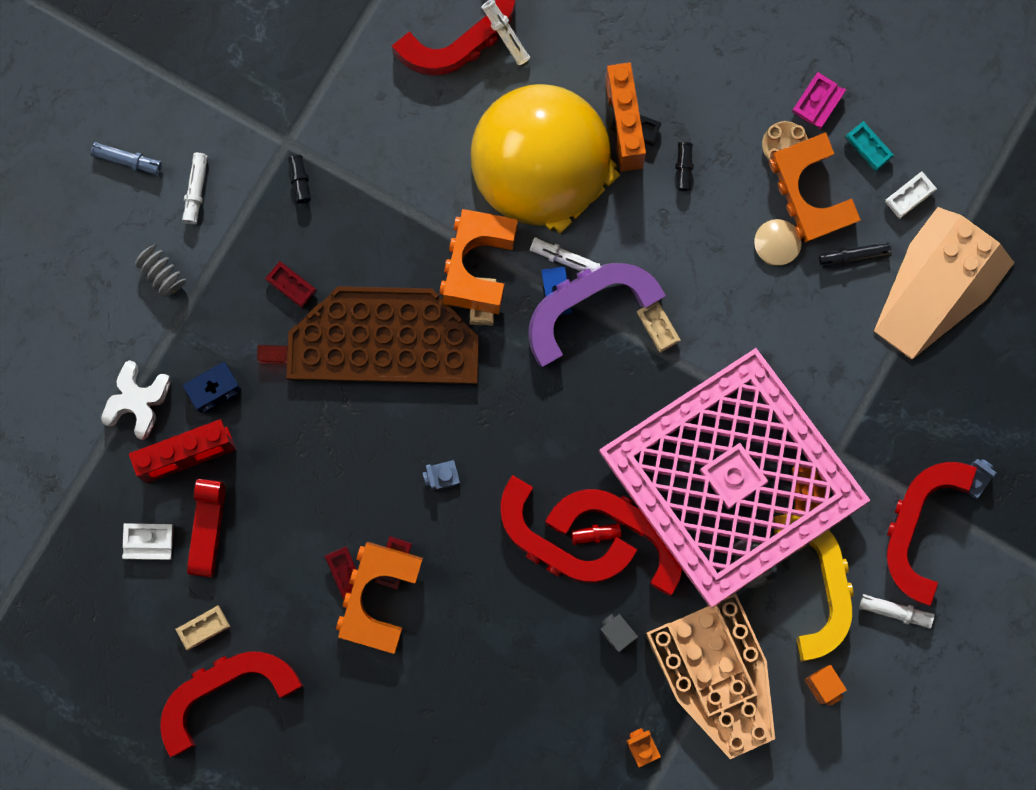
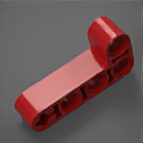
(206, 527)

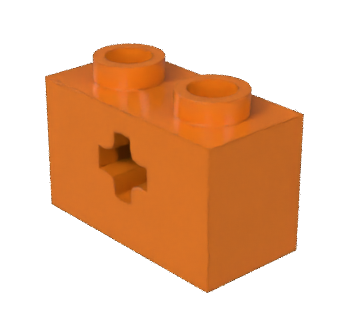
(826, 686)

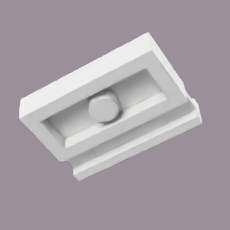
(148, 541)

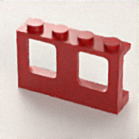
(182, 451)

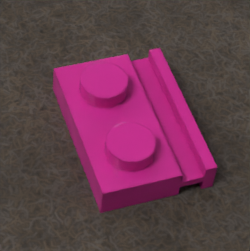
(818, 100)

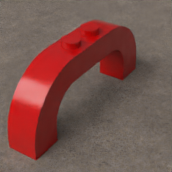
(448, 59)
(942, 475)
(625, 513)
(557, 560)
(203, 682)

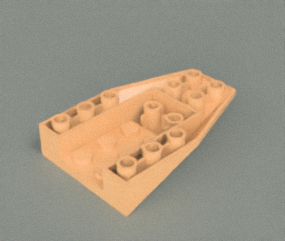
(718, 675)

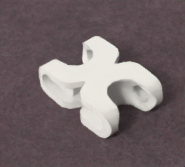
(136, 400)

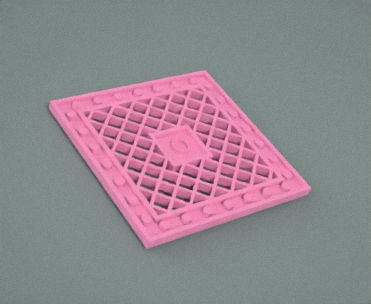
(734, 477)

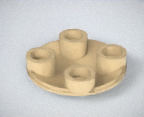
(782, 136)
(777, 242)

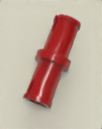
(596, 533)

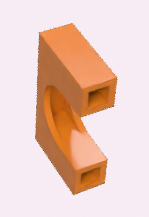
(623, 97)
(810, 221)
(476, 230)
(357, 623)

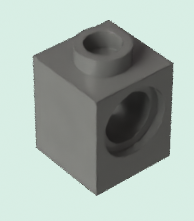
(617, 632)

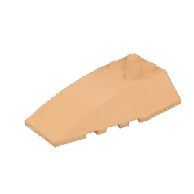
(940, 282)

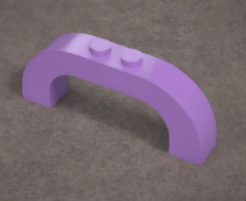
(570, 293)

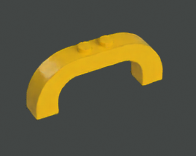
(837, 592)

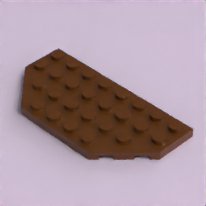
(383, 338)

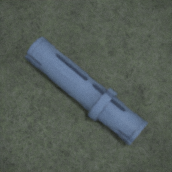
(135, 161)

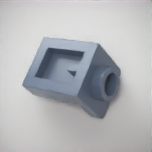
(441, 475)
(982, 478)

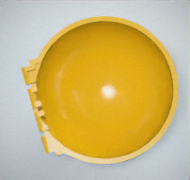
(541, 156)

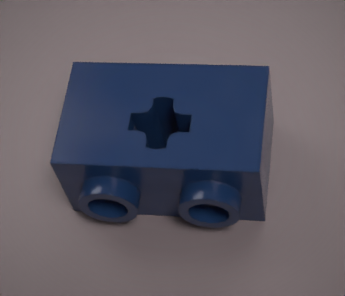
(200, 390)

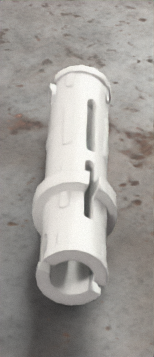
(501, 25)
(193, 198)
(539, 246)
(897, 611)

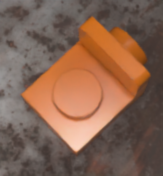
(642, 747)

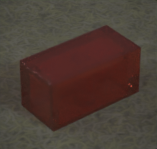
(272, 354)

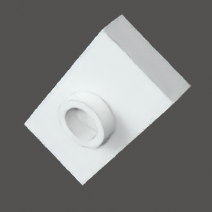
(910, 195)

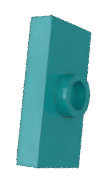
(869, 146)

